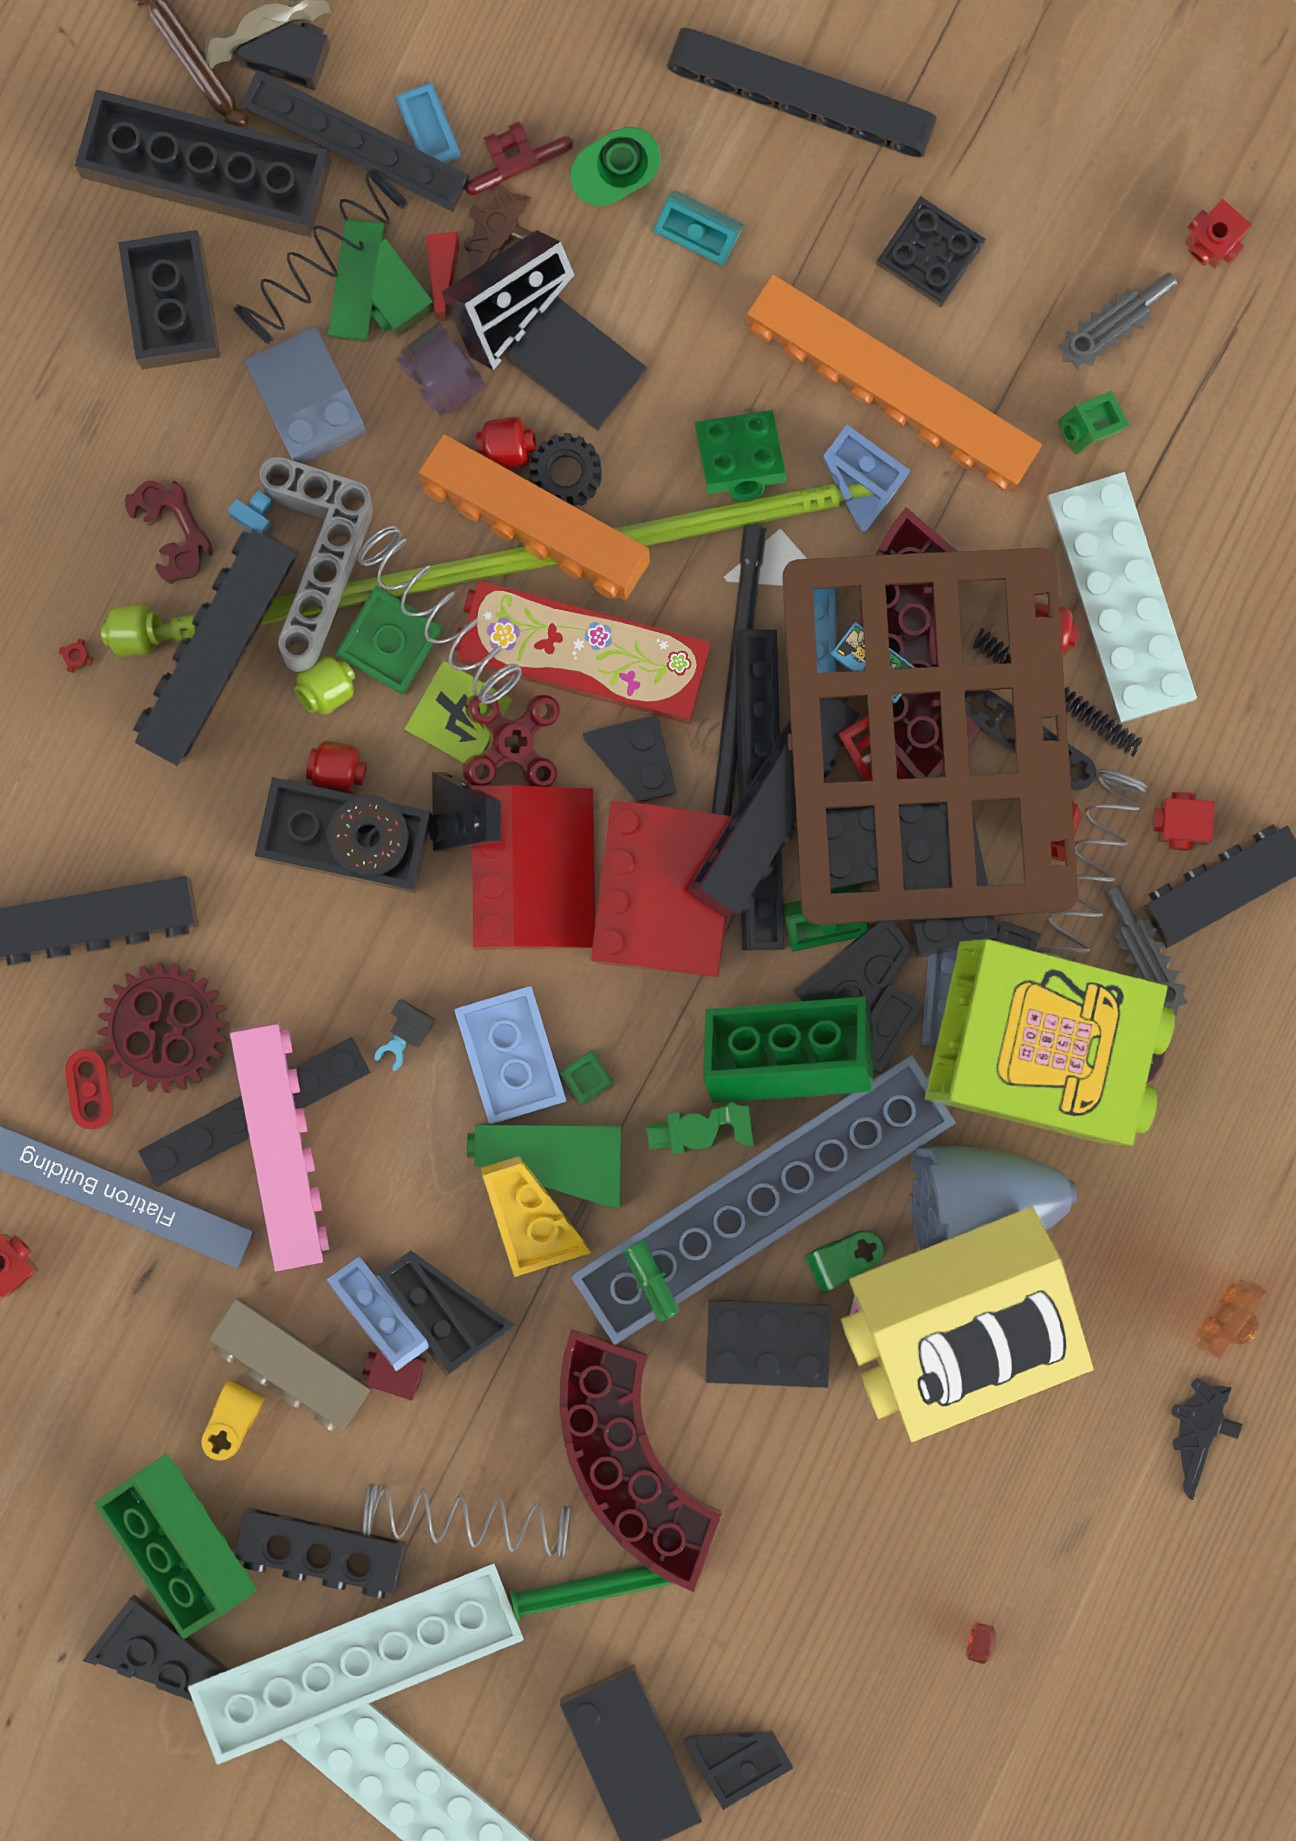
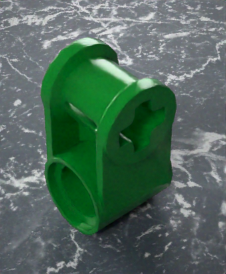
(837, 1263)

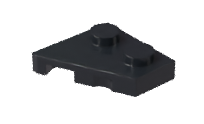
(635, 756)
(738, 1762)

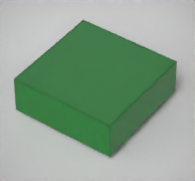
(586, 1077)

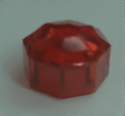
(981, 1643)

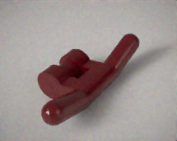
(518, 163)

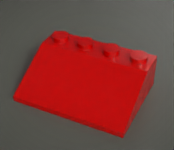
(540, 877)
(643, 900)

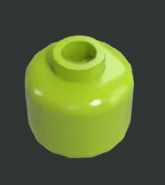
(131, 630)
(325, 685)

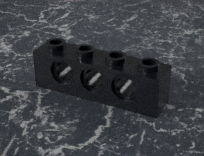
(383, 1552)

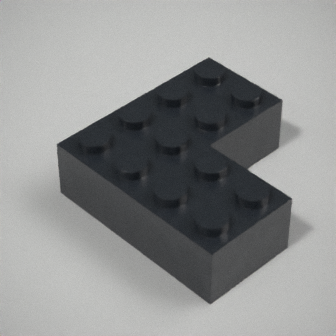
(923, 862)

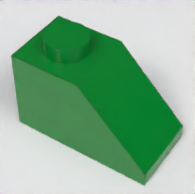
(397, 294)

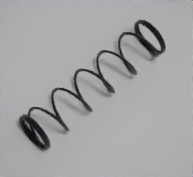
(387, 188)

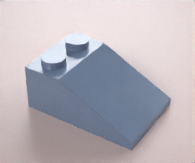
(306, 396)

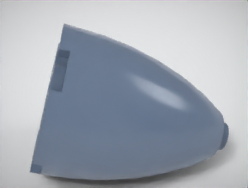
(978, 1185)

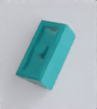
(698, 227)

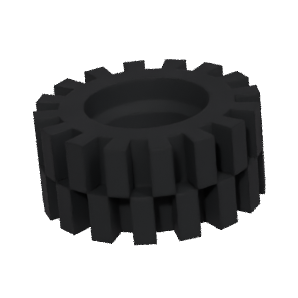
(567, 447)

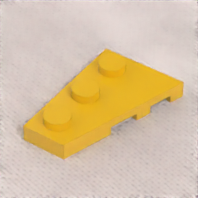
(529, 1219)

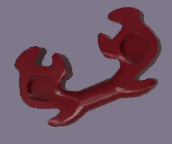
(153, 498)

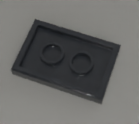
(576, 363)

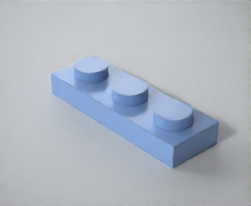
(377, 1313)

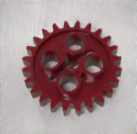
(127, 1020)

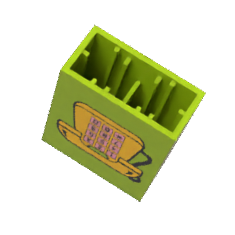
(1049, 1043)

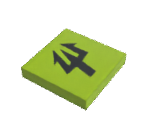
(442, 715)

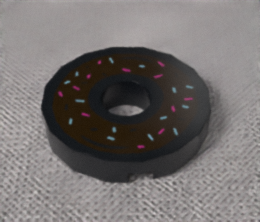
(362, 812)

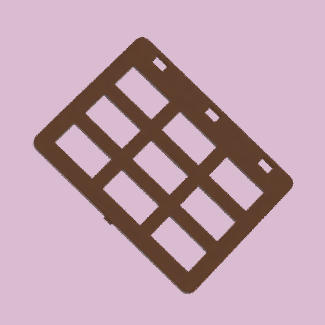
(1037, 693)

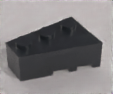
(506, 294)
(443, 1312)

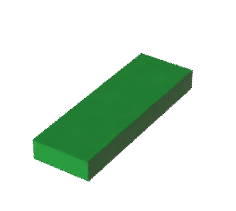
(354, 282)

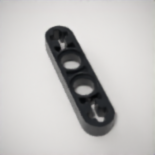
(992, 702)

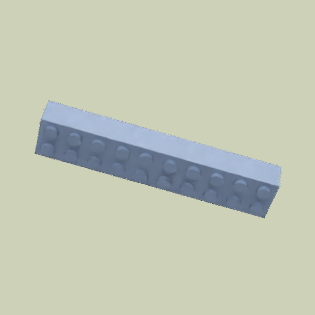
(768, 1196)

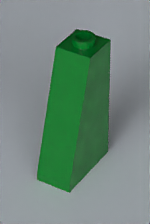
(562, 1158)

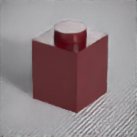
(385, 1378)

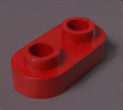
(88, 1090)

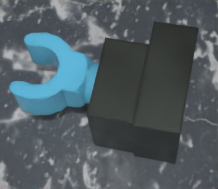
(409, 1028)

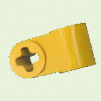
(232, 1413)

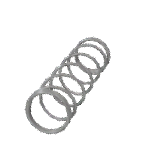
(392, 547)
(1121, 781)
(372, 1502)

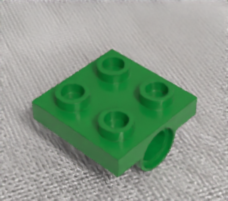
(740, 454)

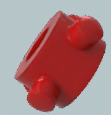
(75, 655)

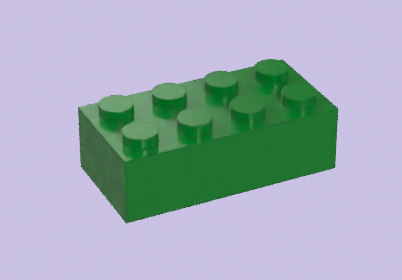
(788, 1050)
(175, 1546)

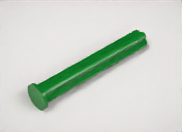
(585, 1590)

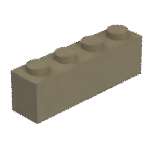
(290, 1364)

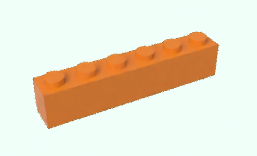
(534, 518)

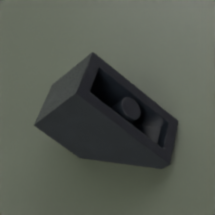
(289, 54)

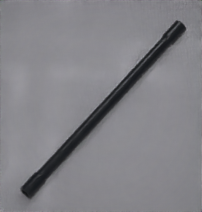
(751, 561)

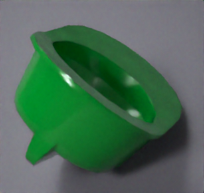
(615, 166)

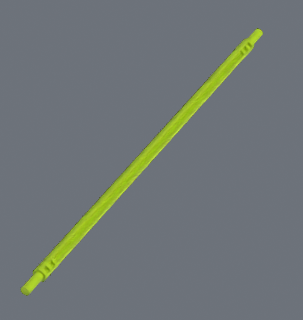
(521, 560)

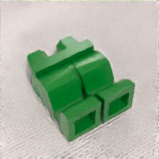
(698, 1131)

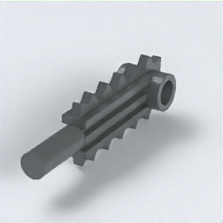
(1116, 321)
(1144, 952)

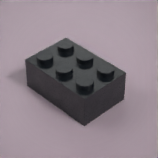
(169, 299)
(768, 1343)

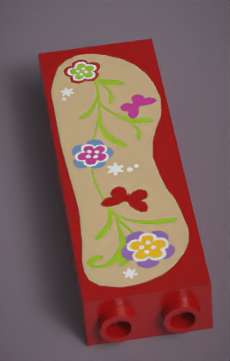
(584, 651)

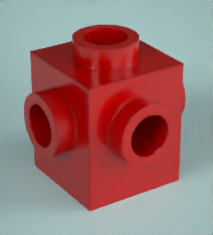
(1217, 235)
(17, 1264)

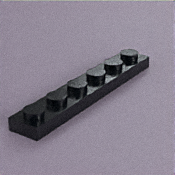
(355, 140)
(228, 1123)

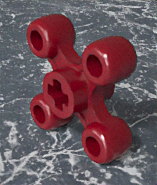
(522, 752)

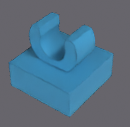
(253, 514)

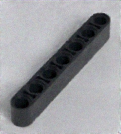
(801, 92)

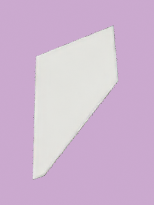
(777, 554)

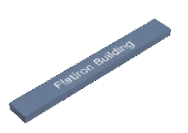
(123, 1198)

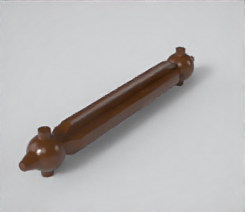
(194, 61)

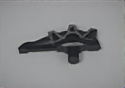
(1199, 1424)

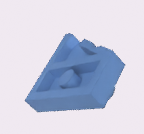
(858, 460)

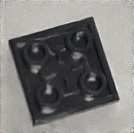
(931, 251)

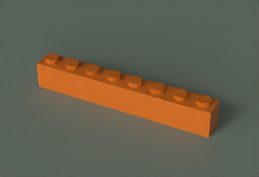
(892, 383)

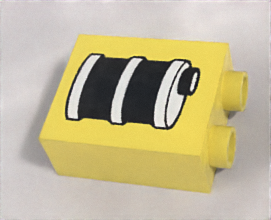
(966, 1326)

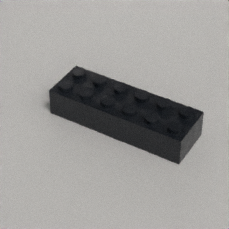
(203, 163)
(216, 646)

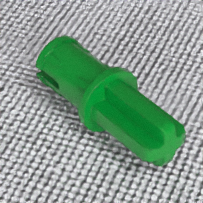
(651, 1281)

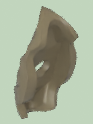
(259, 22)

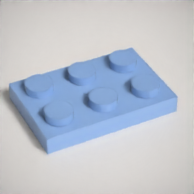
(510, 1055)

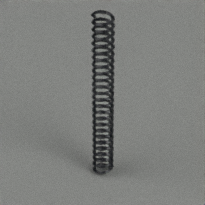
(1070, 698)

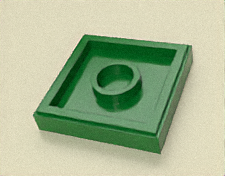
(387, 641)

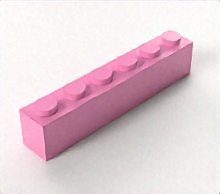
(277, 1145)

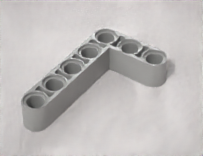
(324, 555)

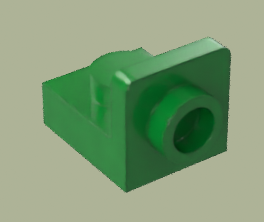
(1092, 422)

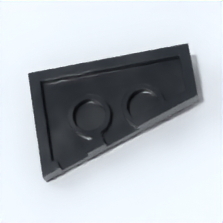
(462, 815)
(860, 967)
(152, 1650)

